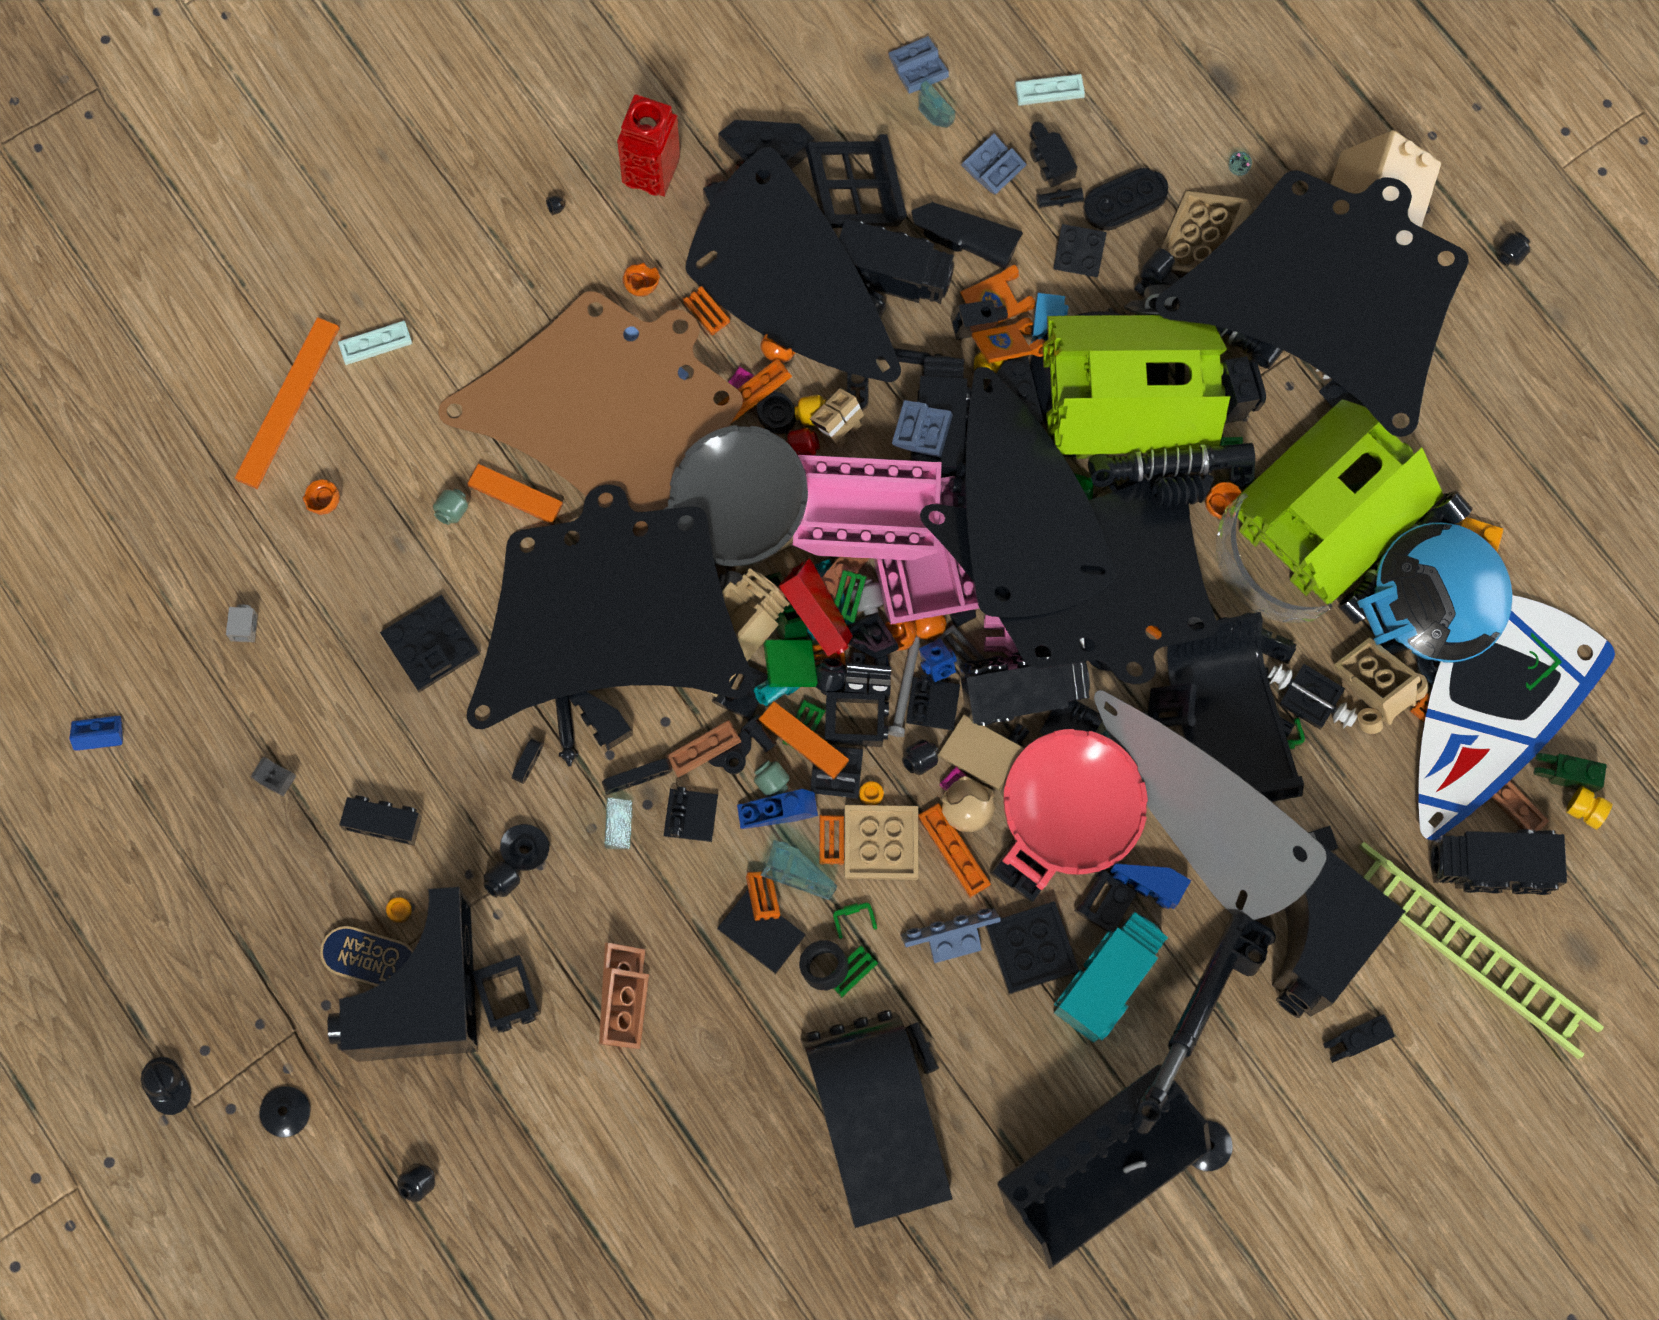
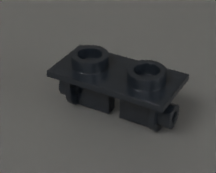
(1278, 648)

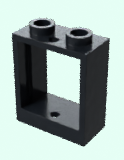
(855, 739)
(497, 970)

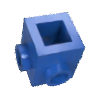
(937, 660)

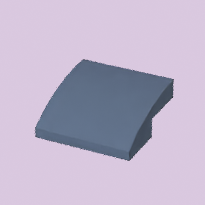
(917, 64)
(993, 164)
(922, 428)

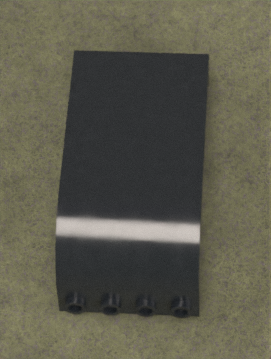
(1236, 705)
(877, 1118)

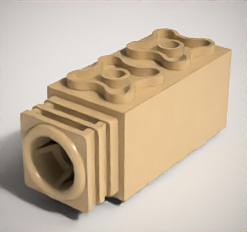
(753, 610)

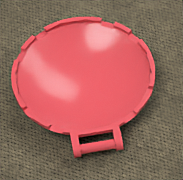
(1073, 804)

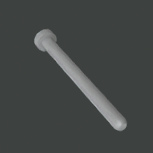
(897, 730)

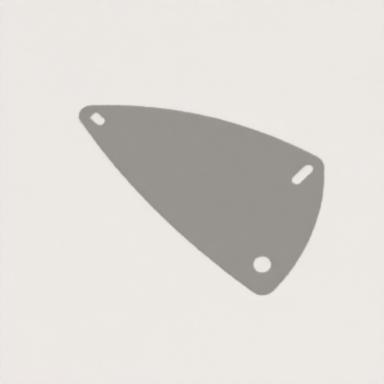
(1216, 817)

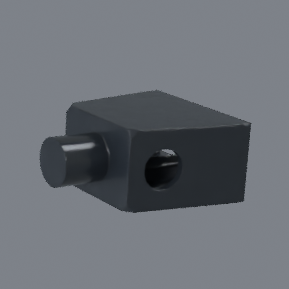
(976, 317)

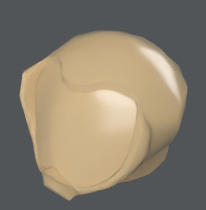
(968, 805)

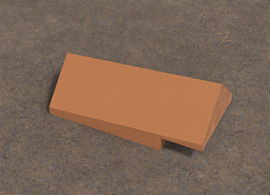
(623, 996)

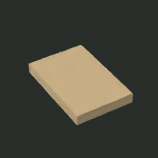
(980, 752)

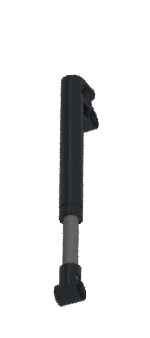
(1238, 949)

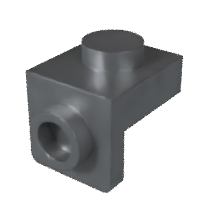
(273, 776)

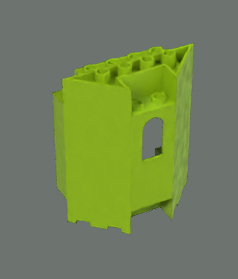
(1103, 389)
(1317, 521)

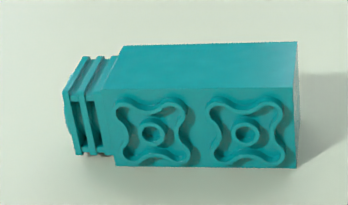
(1112, 973)

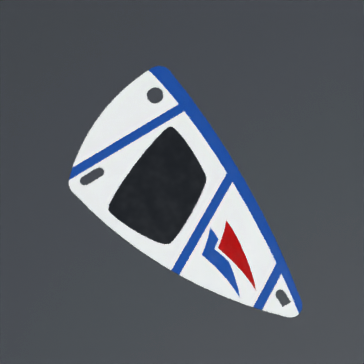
(1486, 720)

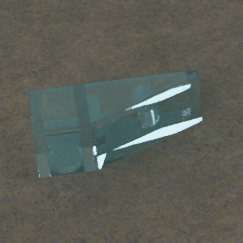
(794, 869)

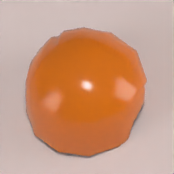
(640, 279)
(774, 350)
(321, 497)
(1220, 497)
(930, 627)
(903, 633)

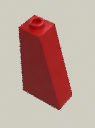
(816, 607)

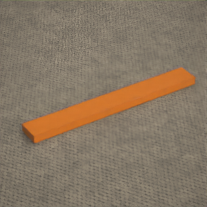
(287, 403)

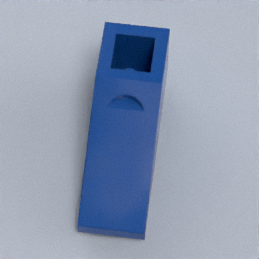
(778, 809)
(1158, 882)

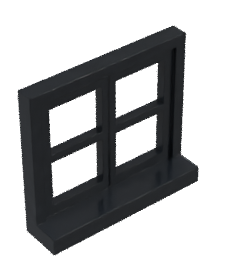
(885, 181)

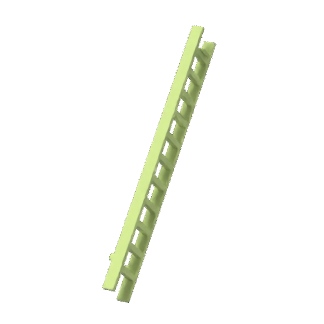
(1478, 936)

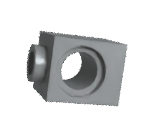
(241, 623)

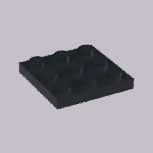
(423, 630)
(1032, 948)

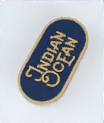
(363, 955)

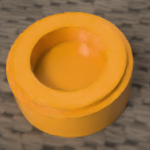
(871, 793)
(398, 910)

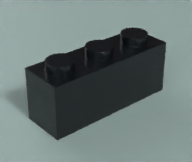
(380, 820)

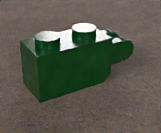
(1572, 771)

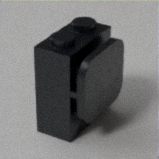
(1244, 386)

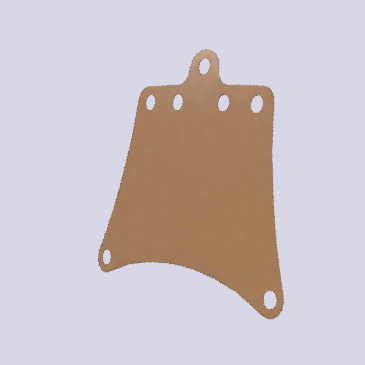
(601, 403)

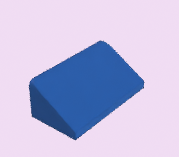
(96, 733)

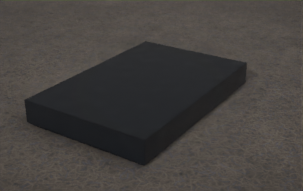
(765, 940)

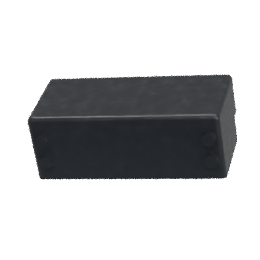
(1079, 1180)

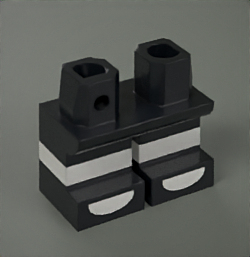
(878, 675)

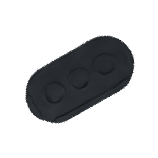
(1125, 199)

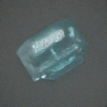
(934, 106)

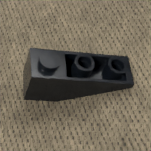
(606, 720)

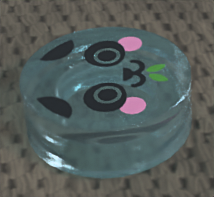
(1240, 163)

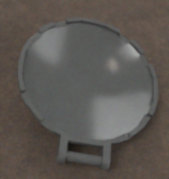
(748, 489)

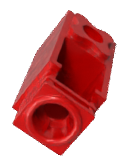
(647, 152)

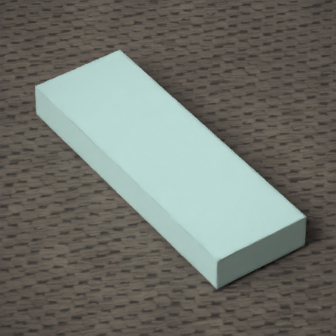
(1049, 89)
(375, 342)

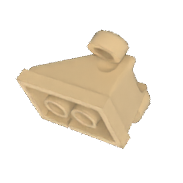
(1381, 683)

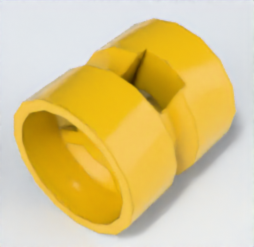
(1587, 806)

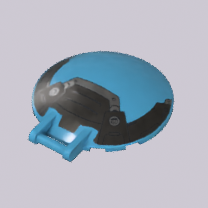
(1440, 593)

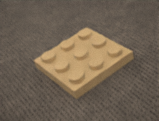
(881, 842)

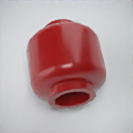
(803, 441)

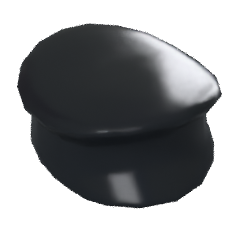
(776, 413)

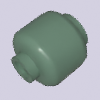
(450, 506)
(771, 778)

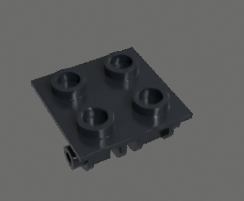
(1080, 250)
(933, 703)
(1074, 717)
(690, 815)

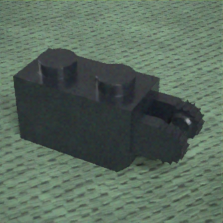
(1051, 155)

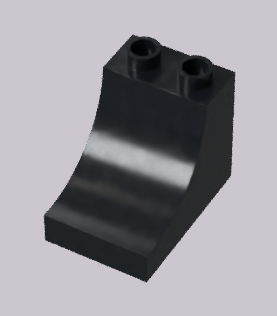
(1331, 935)
(426, 1003)

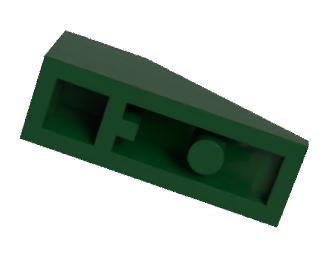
(790, 624)

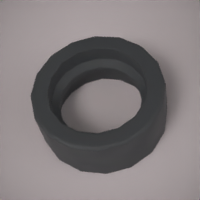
(816, 949)

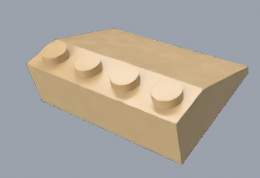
(1202, 226)

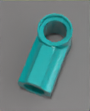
(767, 695)

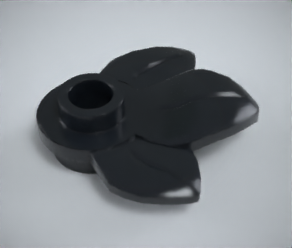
(737, 752)

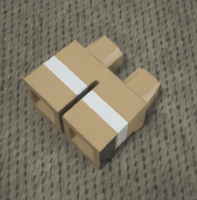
(838, 417)

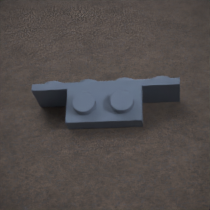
(952, 937)

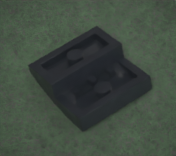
(846, 782)
(1014, 878)

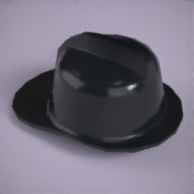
(165, 1086)

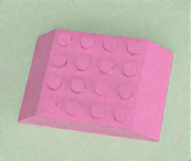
(868, 507)
(928, 584)

